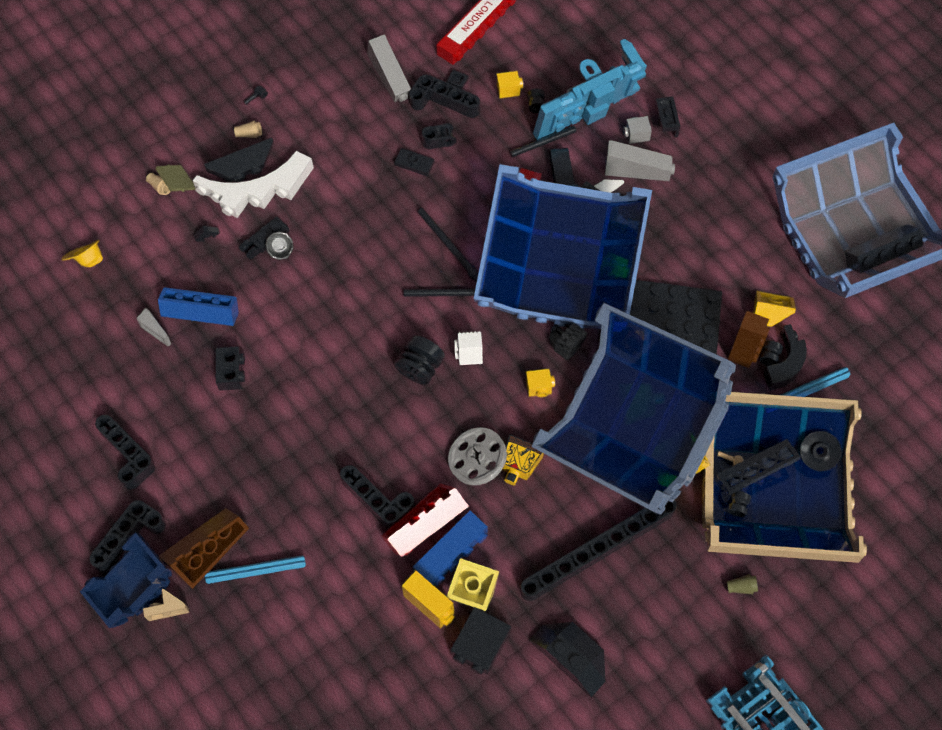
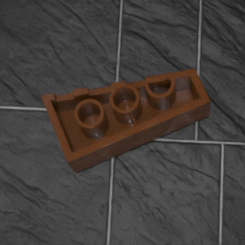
(749, 339)
(204, 547)

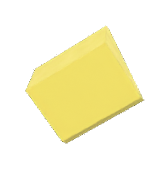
(473, 584)

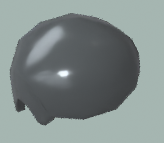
(279, 245)

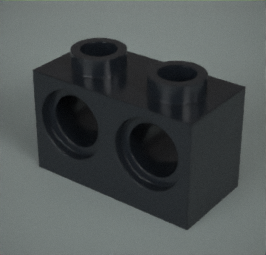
(225, 369)

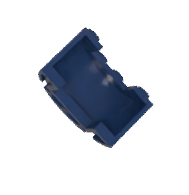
(129, 584)

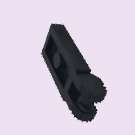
(260, 237)

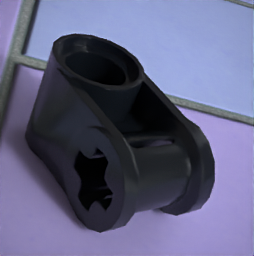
(437, 136)

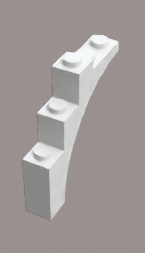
(258, 192)

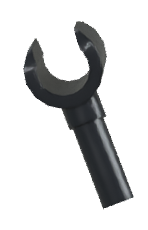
(259, 91)

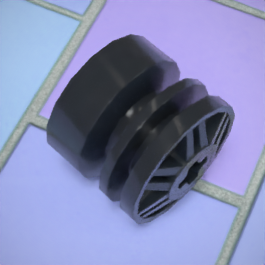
(419, 360)

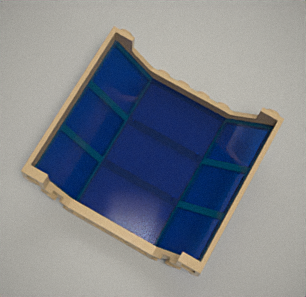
(795, 508)

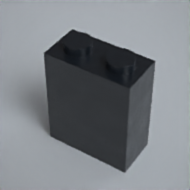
(480, 641)

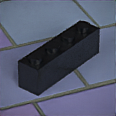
(883, 248)

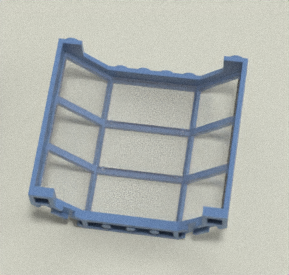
(847, 199)

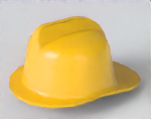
(86, 255)

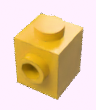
(509, 84)
(539, 382)

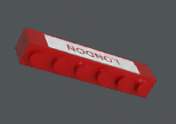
(471, 28)

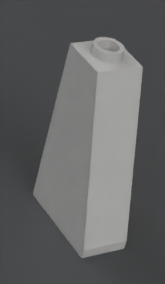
(388, 68)
(637, 162)

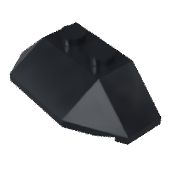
(242, 162)
(573, 654)

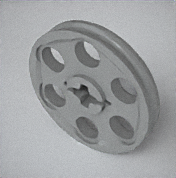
(485, 456)

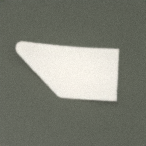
(609, 185)

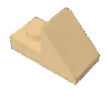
(171, 607)

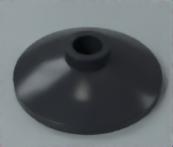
(831, 453)

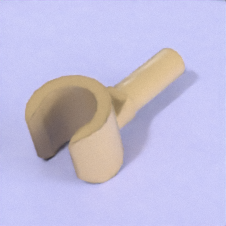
(735, 459)

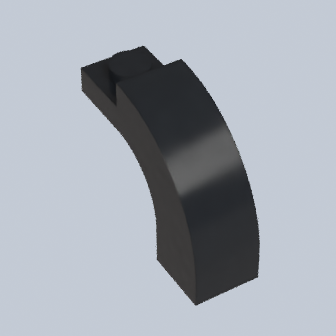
(784, 373)

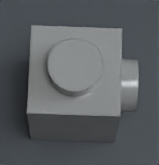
(637, 129)

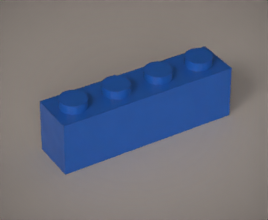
(198, 306)
(449, 549)

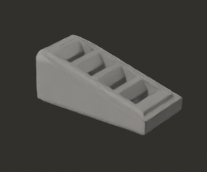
(150, 324)

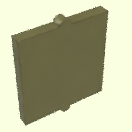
(175, 178)

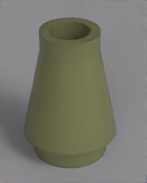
(745, 585)

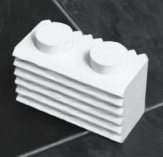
(469, 348)

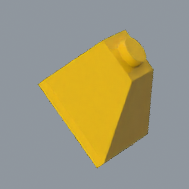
(773, 306)

